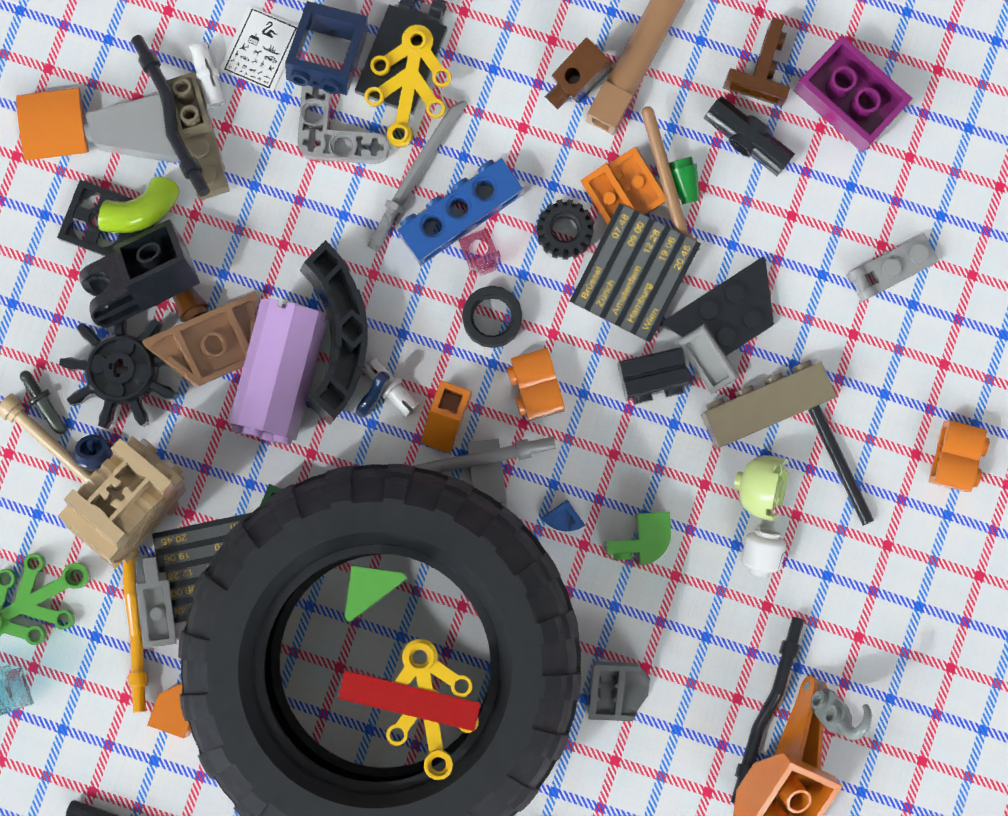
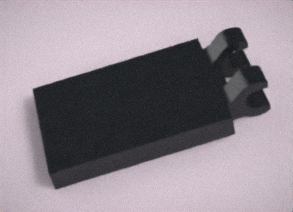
(390, 36)

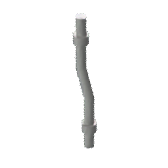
(521, 449)

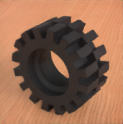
(565, 248)

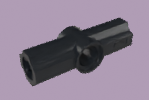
(749, 136)

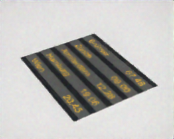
(635, 272)
(185, 554)

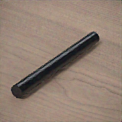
(841, 465)

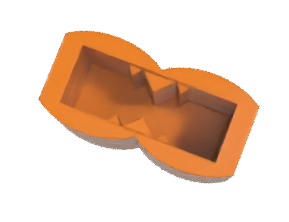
(537, 385)
(959, 456)

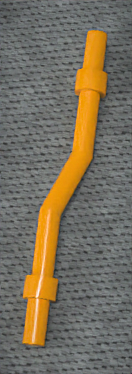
(137, 678)

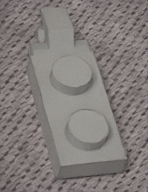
(154, 606)

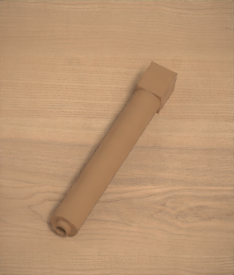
(633, 64)

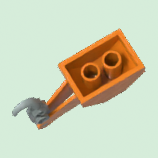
(793, 777)

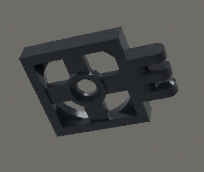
(67, 234)

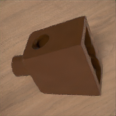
(587, 63)

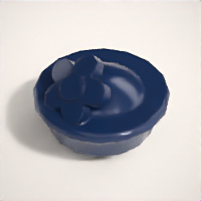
(92, 451)

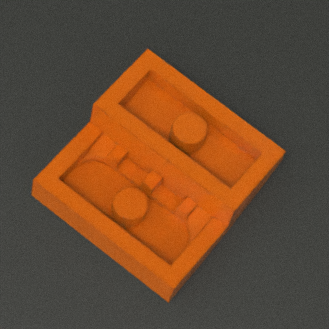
(51, 124)
(624, 182)

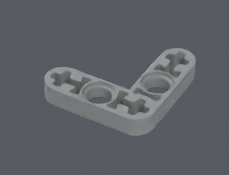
(329, 138)

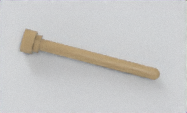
(12, 410)

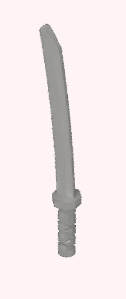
(396, 205)

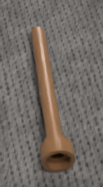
(665, 172)

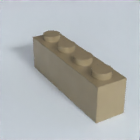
(767, 405)

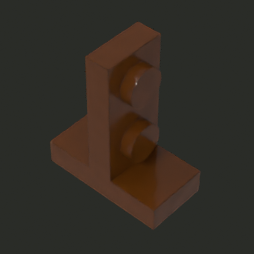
(757, 84)

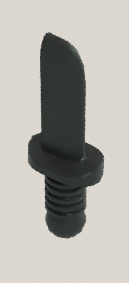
(42, 402)

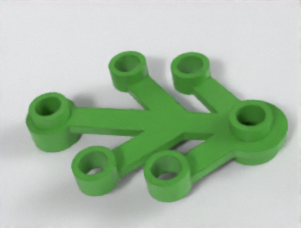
(28, 602)

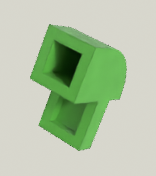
(652, 537)

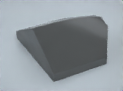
(616, 690)

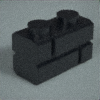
(653, 375)

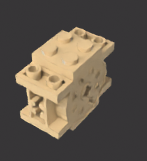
(124, 500)

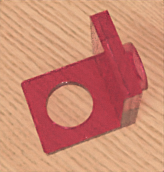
(484, 264)

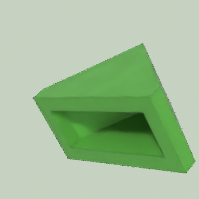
(368, 587)

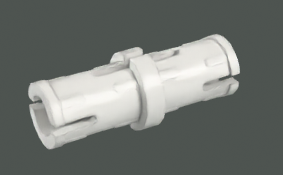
(207, 75)
(393, 390)

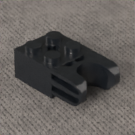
(138, 275)

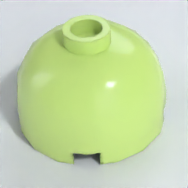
(762, 486)

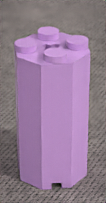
(278, 371)

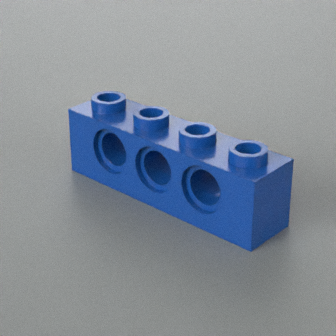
(492, 174)

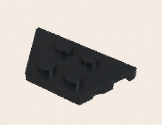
(731, 311)

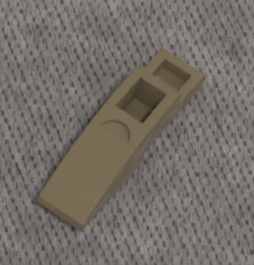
(198, 133)

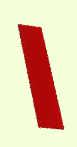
(409, 700)

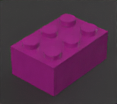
(852, 94)

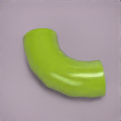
(142, 211)

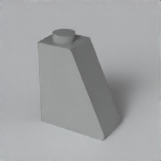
(131, 129)

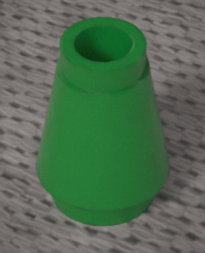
(685, 179)

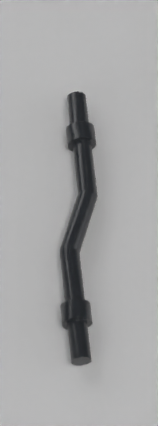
(189, 165)
(789, 650)

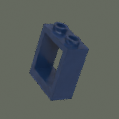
(333, 23)

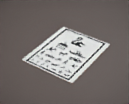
(259, 48)

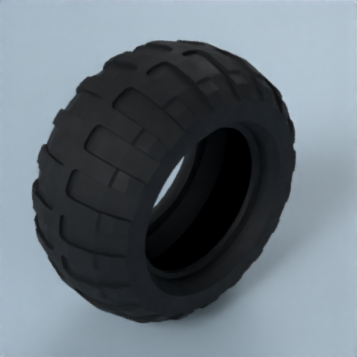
(297, 536)

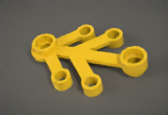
(409, 80)
(423, 674)

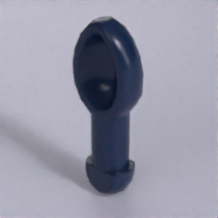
(371, 398)

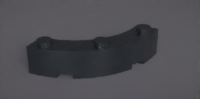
(347, 328)

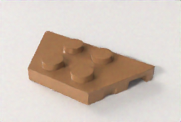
(208, 343)

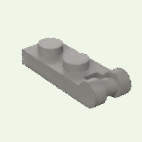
(894, 267)

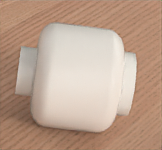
(763, 552)

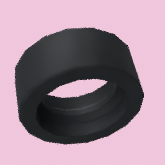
(503, 295)

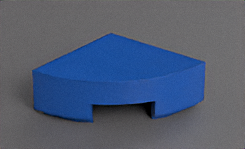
(563, 518)

